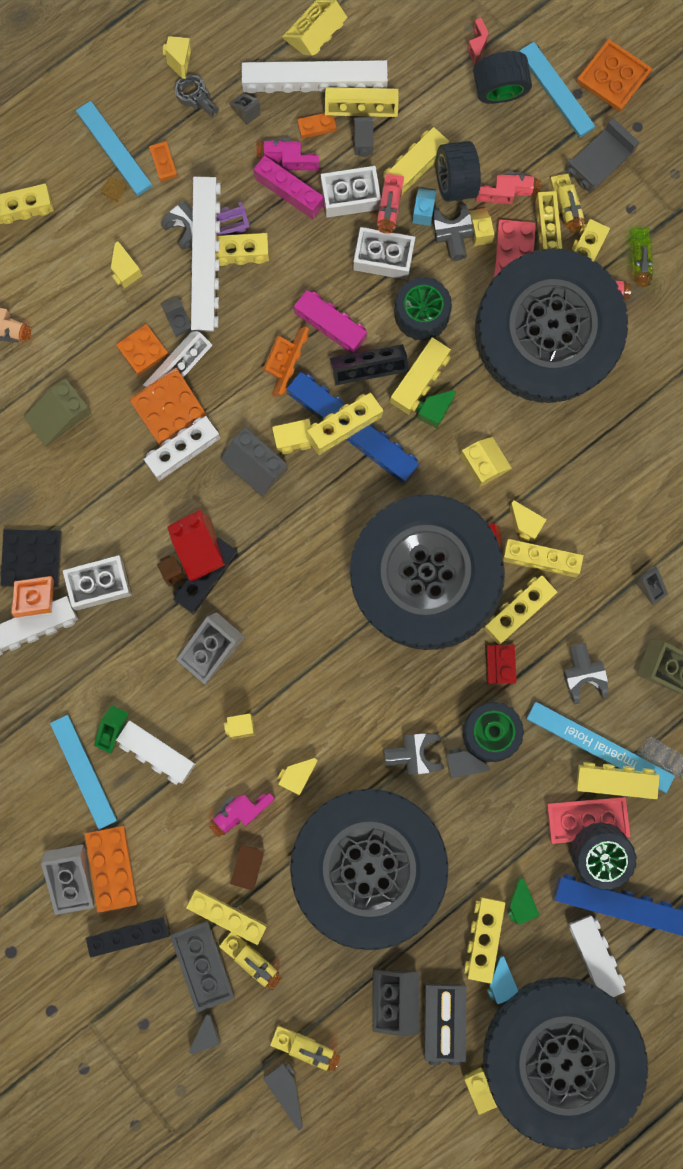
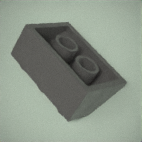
(254, 462)
(396, 1002)

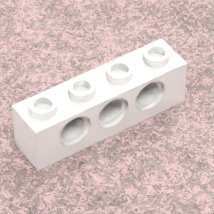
(178, 458)

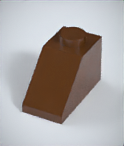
(171, 570)

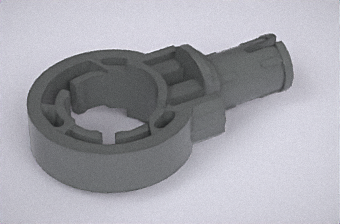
(198, 98)

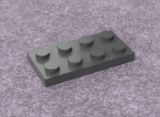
(202, 966)

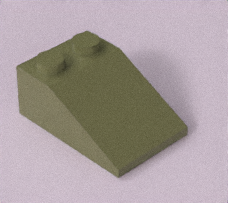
(57, 412)
(663, 666)

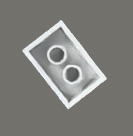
(350, 191)
(384, 253)
(97, 583)

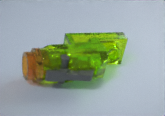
(641, 256)

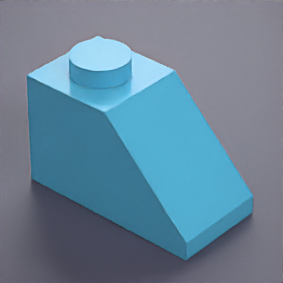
(424, 206)
(503, 984)

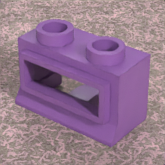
(227, 214)

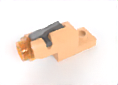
(13, 330)

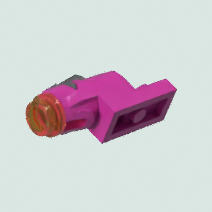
(289, 153)
(238, 809)

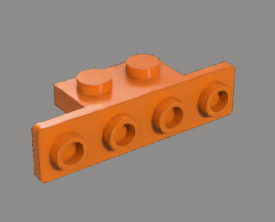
(282, 359)

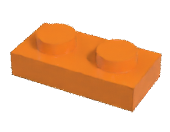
(316, 125)
(163, 161)

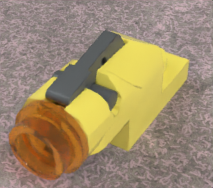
(568, 202)
(251, 960)
(305, 1049)

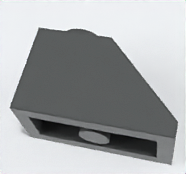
(363, 136)
(464, 764)

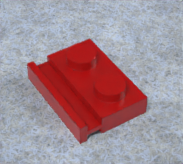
(501, 664)

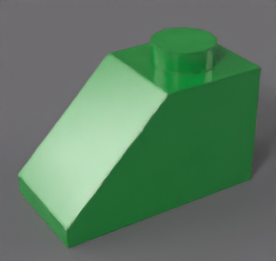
(435, 408)
(110, 728)
(521, 904)

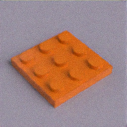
(614, 75)
(167, 406)

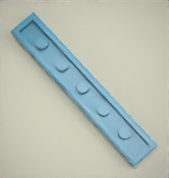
(557, 91)
(114, 148)
(83, 772)

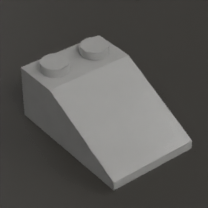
(210, 647)
(68, 879)

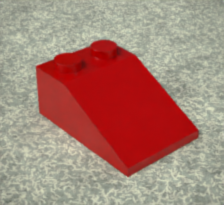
(196, 544)

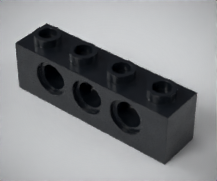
(369, 364)
(193, 602)
(128, 936)

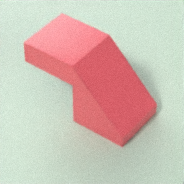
(477, 45)

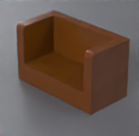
(247, 867)

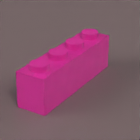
(288, 187)
(330, 322)

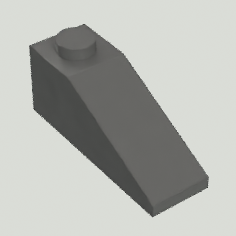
(284, 1087)

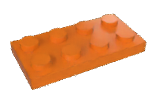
(111, 869)

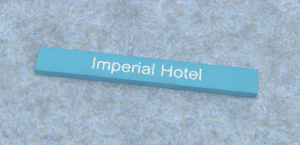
(594, 743)

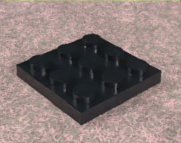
(30, 555)

